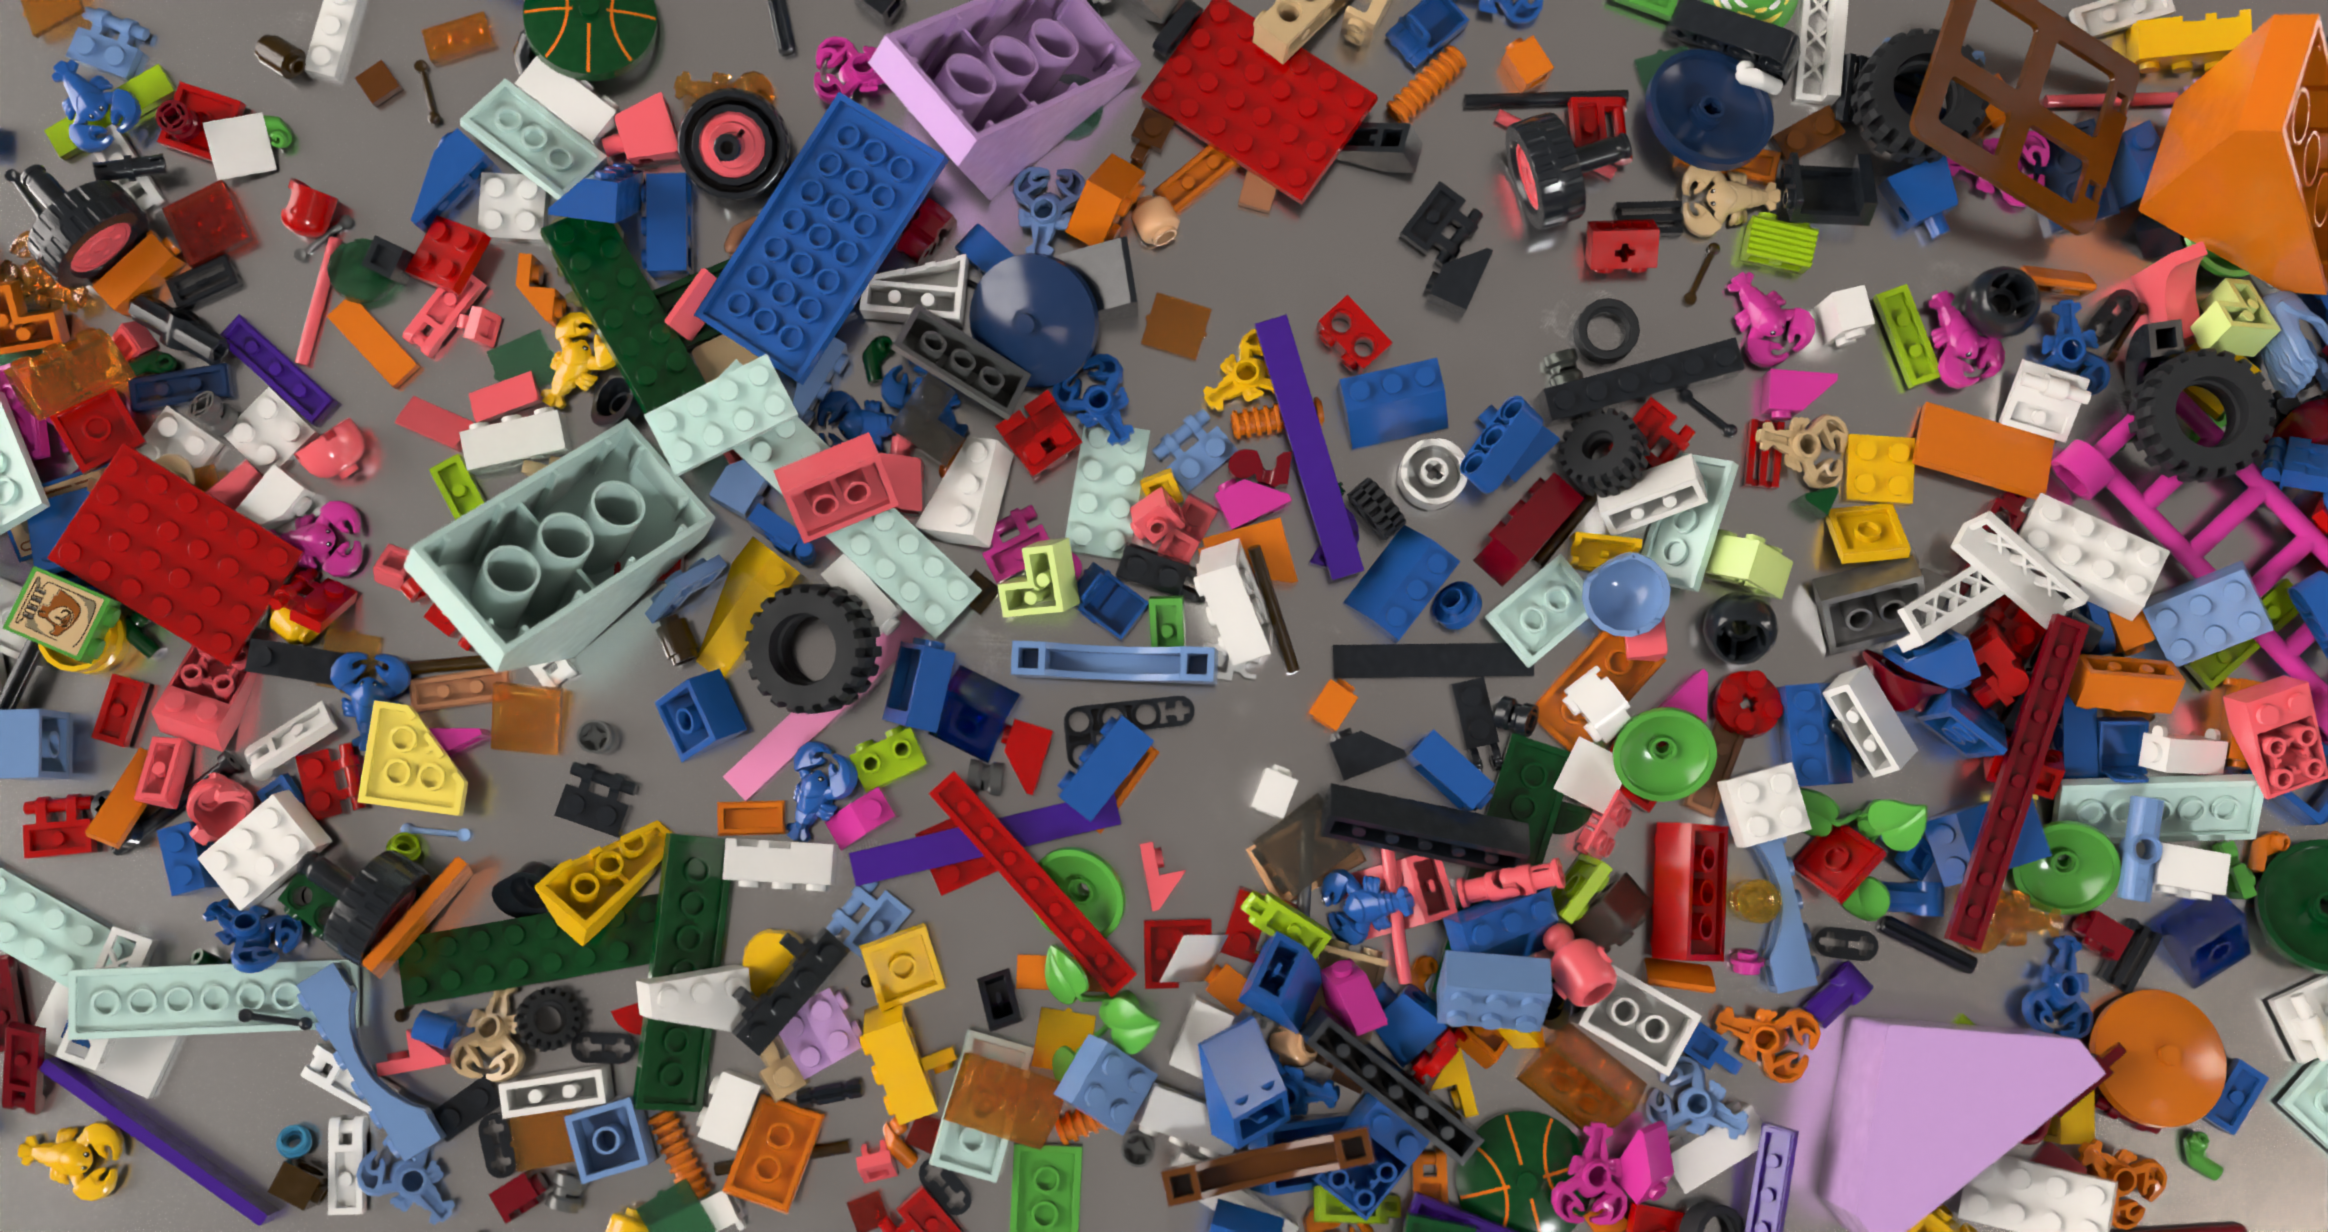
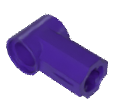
(1844, 989)

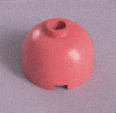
(333, 451)

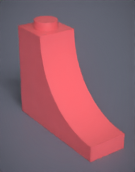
(2170, 288)

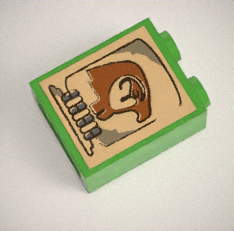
(63, 615)

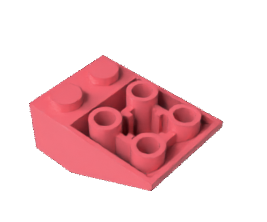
(205, 699)
(2278, 734)
(1427, 884)

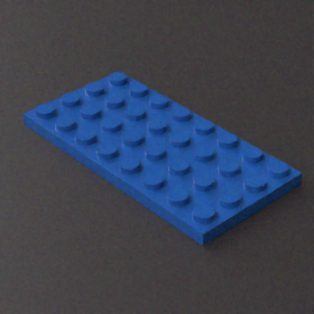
(821, 237)

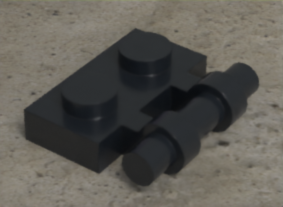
(1434, 216)
(593, 809)

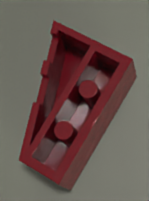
(1528, 528)

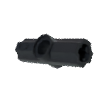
(179, 329)

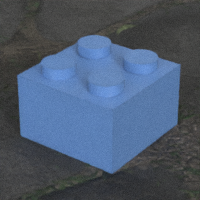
(34, 744)
(1106, 1084)
(609, 1139)

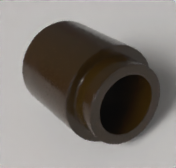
(280, 56)
(677, 640)

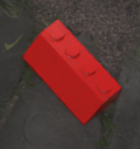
(1689, 892)

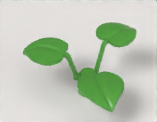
(1896, 821)
(1122, 1013)

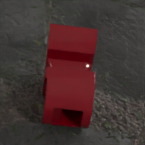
(923, 235)
(1248, 465)

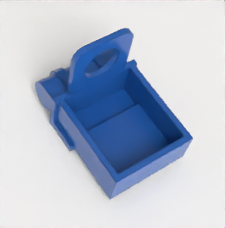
(1426, 30)
(2296, 464)
(782, 535)
(1109, 601)
(2120, 748)

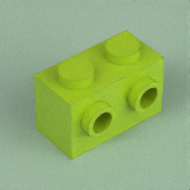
(889, 759)

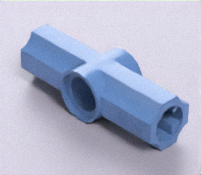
(2142, 825)

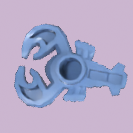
(1048, 209)
(1695, 1103)
(408, 1180)

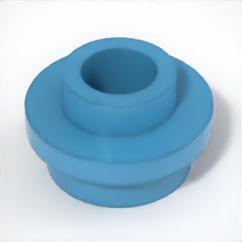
(289, 1134)

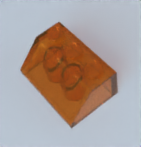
(68, 373)
(1582, 1079)
(1004, 1101)

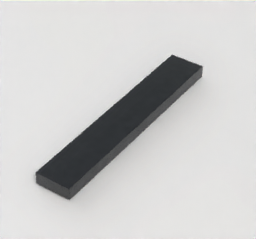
(1427, 661)

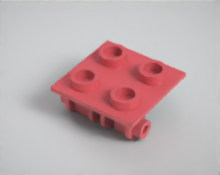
(1601, 841)

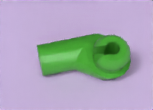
(277, 131)
(2195, 1150)

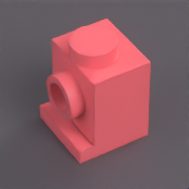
(1156, 516)

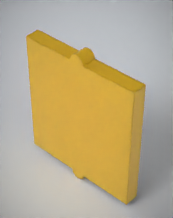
(1060, 1029)

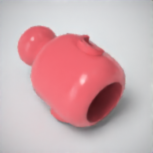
(1579, 967)

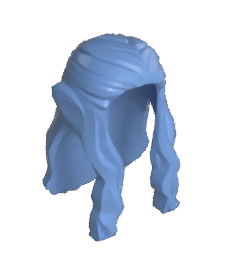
(2289, 355)

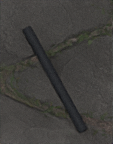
(1535, 98)

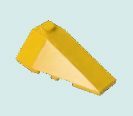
(750, 581)
(595, 887)

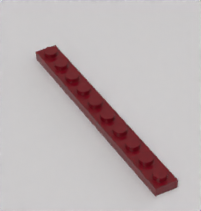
(2016, 781)

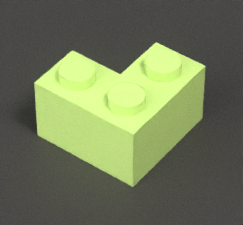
(2235, 320)
(1749, 564)
(1048, 582)

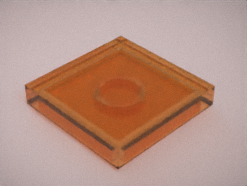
(526, 718)

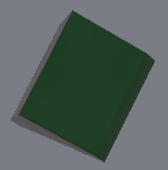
(1818, 502)

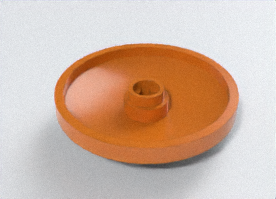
(2171, 1060)

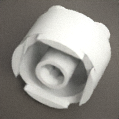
(1418, 487)
(1599, 705)

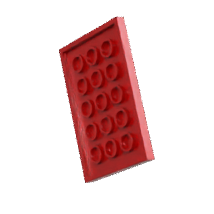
(1260, 113)
(176, 554)

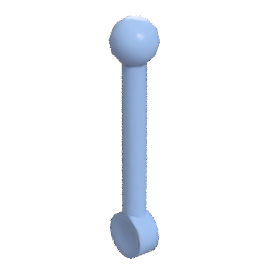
(463, 834)

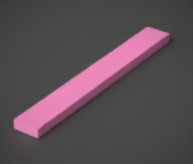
(797, 729)

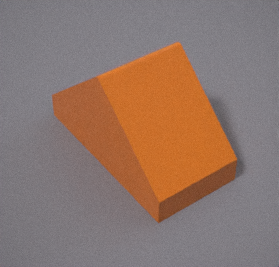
(2251, 157)

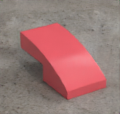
(1185, 541)

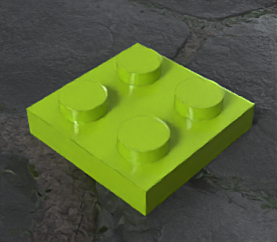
(1582, 881)

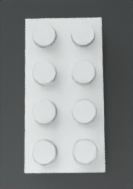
(2096, 556)
(2038, 1198)

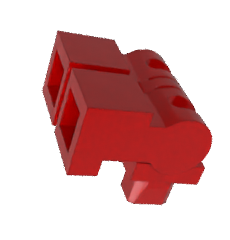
(1030, 435)
(2001, 667)

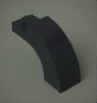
(2149, 348)

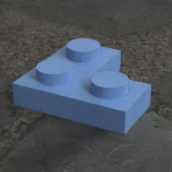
(681, 585)

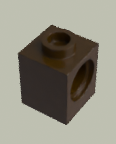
(300, 1184)

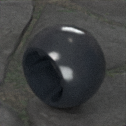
(2013, 293)
(1743, 640)

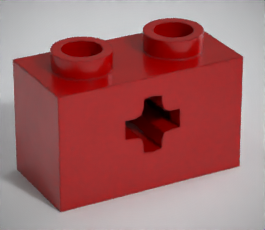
(1607, 237)

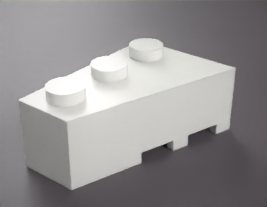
(934, 286)
(969, 495)
(780, 863)
(695, 997)

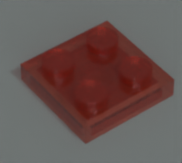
(207, 224)

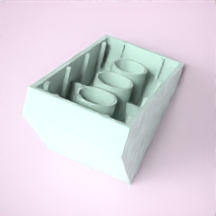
(536, 563)

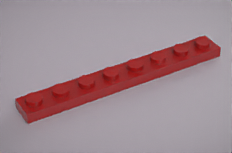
(1032, 883)

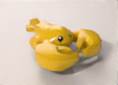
(576, 360)
(1242, 377)
(75, 1157)

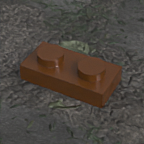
(1808, 134)

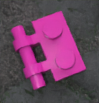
(1007, 558)

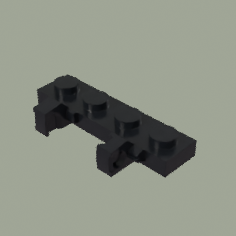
(774, 1009)

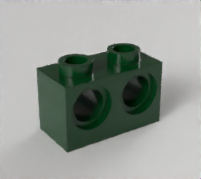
(315, 912)

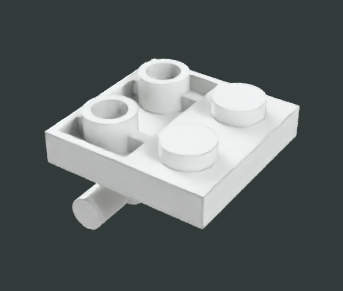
(2045, 400)
(2304, 1019)

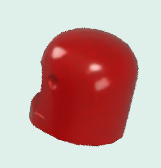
(308, 210)

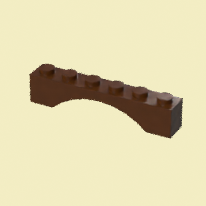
(1268, 1164)

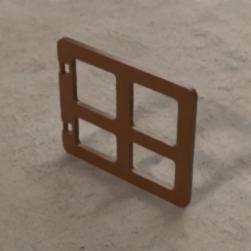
(2026, 112)

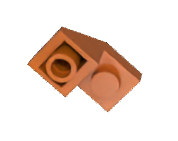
(546, 301)

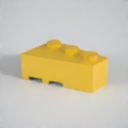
(2185, 44)
(898, 1064)

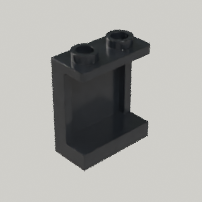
(1829, 193)

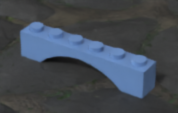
(739, 484)
(1114, 663)
(1787, 955)
(333, 1003)

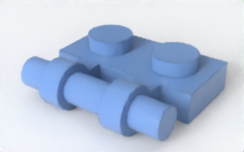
(106, 54)
(1202, 458)
(881, 920)

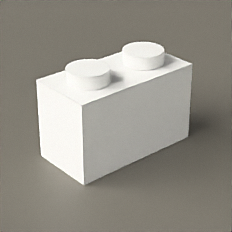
(1844, 316)
(1274, 791)
(729, 1108)

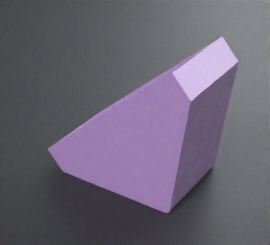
(991, 77)
(1934, 1108)

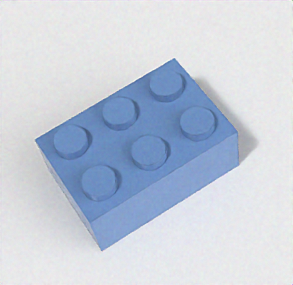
(2207, 614)
(1493, 991)

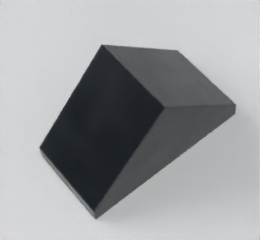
(1000, 1000)

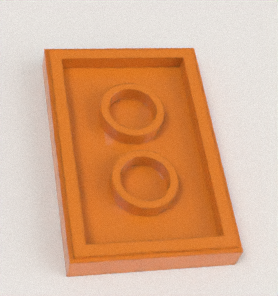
(774, 1154)

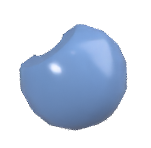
(1626, 595)

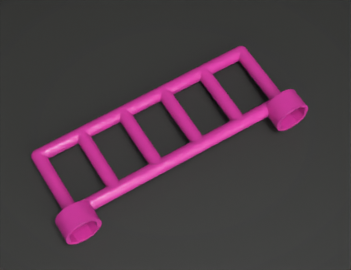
(2088, 470)

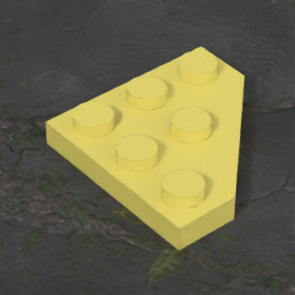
(408, 765)

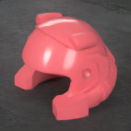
(217, 807)

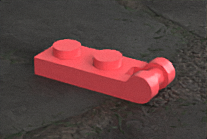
(442, 314)

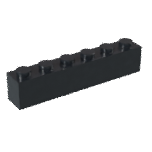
(1641, 381)
(1423, 829)
(1391, 1085)

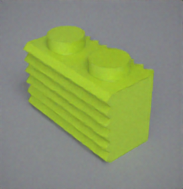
(1779, 243)

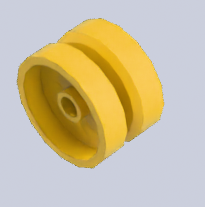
(114, 652)

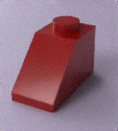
(1027, 751)

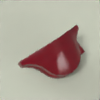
(2306, 422)
(1900, 686)

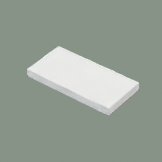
(133, 1061)

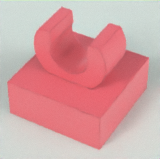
(480, 326)
(876, 1165)

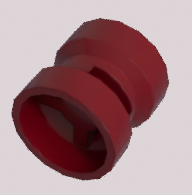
(181, 127)

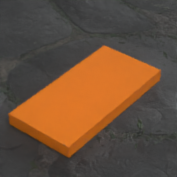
(1983, 451)
(1610, 656)
(418, 917)

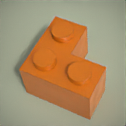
(1105, 199)
(25, 329)

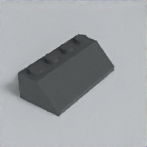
(961, 361)

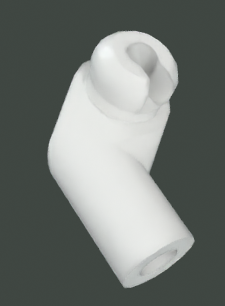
(1756, 78)

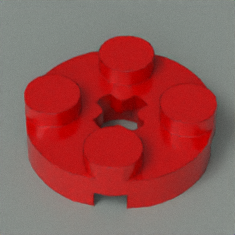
(1756, 688)
(1438, 1056)

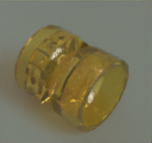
(1753, 900)

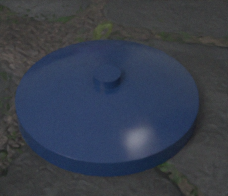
(1706, 112)
(1036, 316)

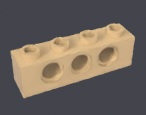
(1291, 24)

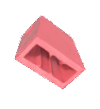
(645, 133)
(905, 477)

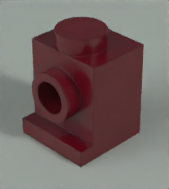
(2102, 934)
(519, 1194)

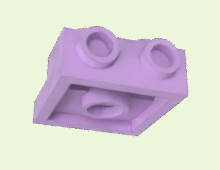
(821, 1032)

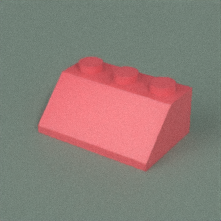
(836, 487)

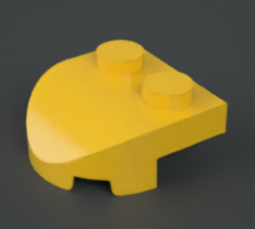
(766, 958)

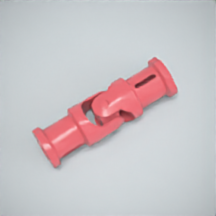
(1515, 881)

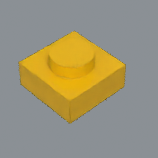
(1166, 480)
(940, 1060)

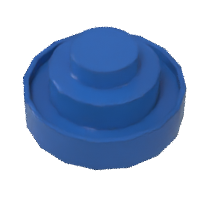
(1457, 605)

